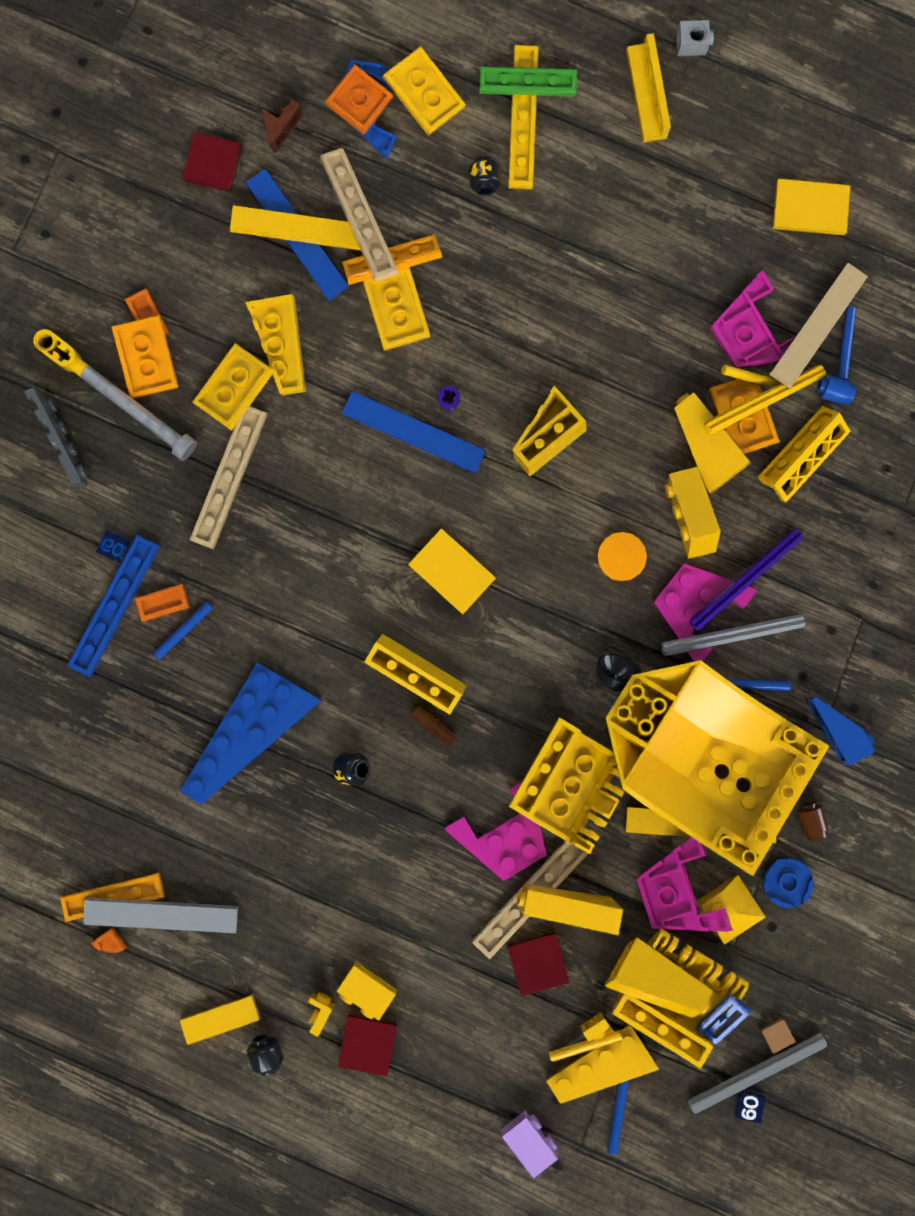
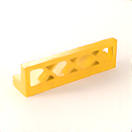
(648, 90)
(803, 448)

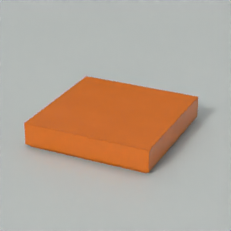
(359, 99)

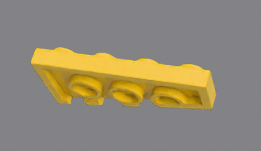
(279, 336)
(603, 1068)

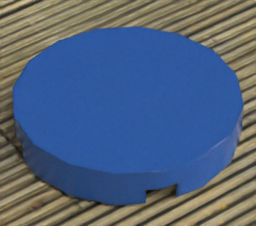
(787, 882)

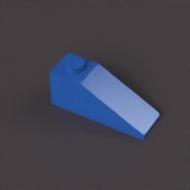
(847, 738)

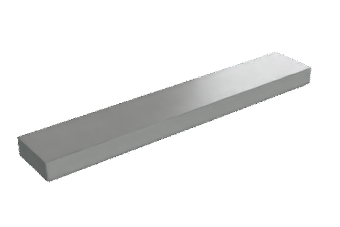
(160, 915)

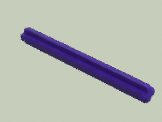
(746, 579)

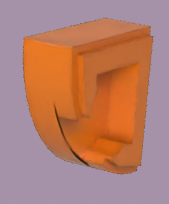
(109, 942)

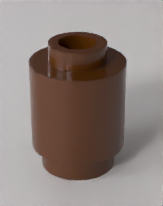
(813, 821)

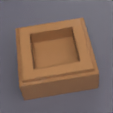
(777, 1035)

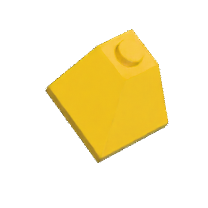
(739, 903)

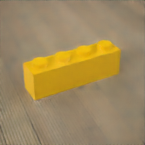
(415, 673)

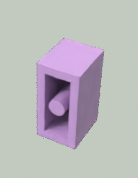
(529, 1143)

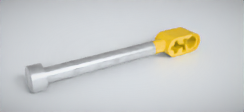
(182, 445)

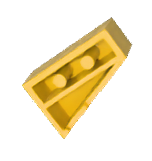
(549, 432)
(693, 512)

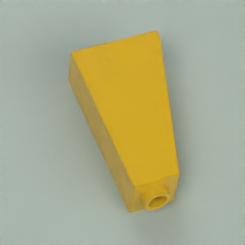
(714, 454)
(571, 908)
(657, 980)

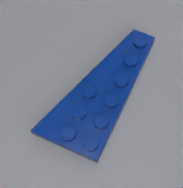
(255, 721)

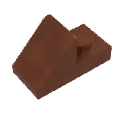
(281, 127)

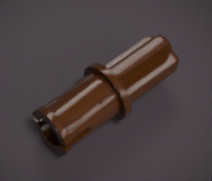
(433, 726)

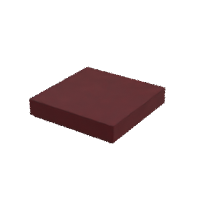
(212, 162)
(538, 964)
(367, 1045)

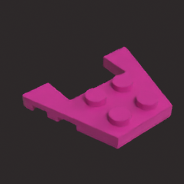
(744, 332)
(687, 595)
(506, 847)
(670, 895)

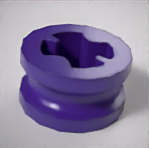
(441, 395)

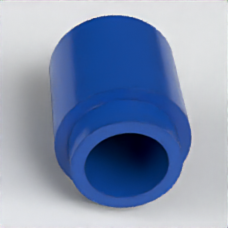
(836, 390)

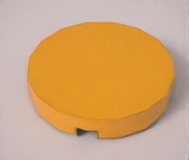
(621, 556)

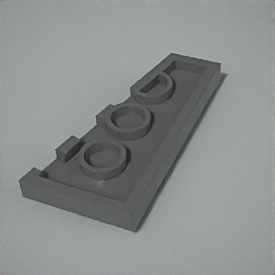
(56, 436)

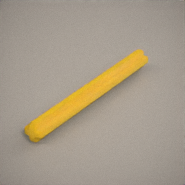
(762, 400)

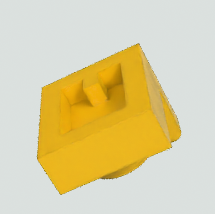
(320, 1016)
(596, 1027)

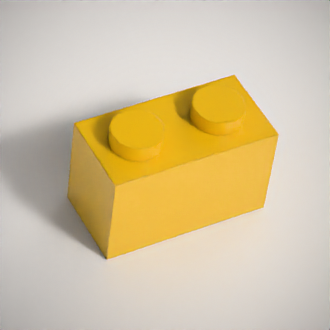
(366, 991)

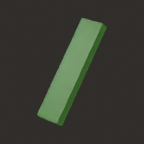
(528, 81)

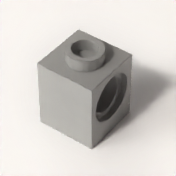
(689, 47)

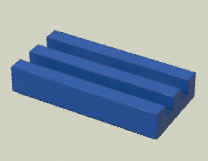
(716, 1011)

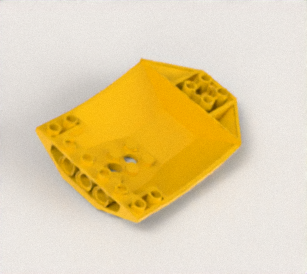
(682, 724)

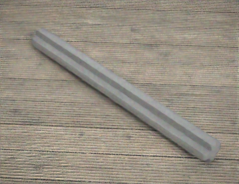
(732, 635)
(757, 1073)

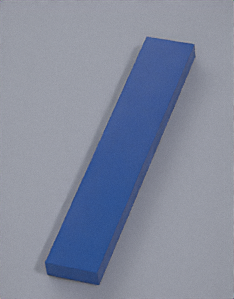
(309, 254)
(413, 432)
(113, 606)

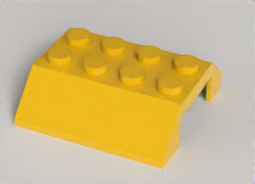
(569, 786)
(672, 1028)

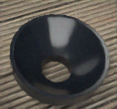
(616, 671)

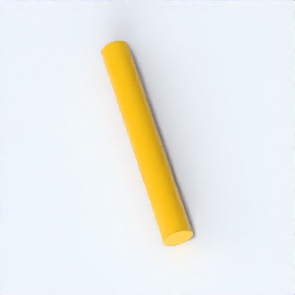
(749, 376)
(586, 1046)

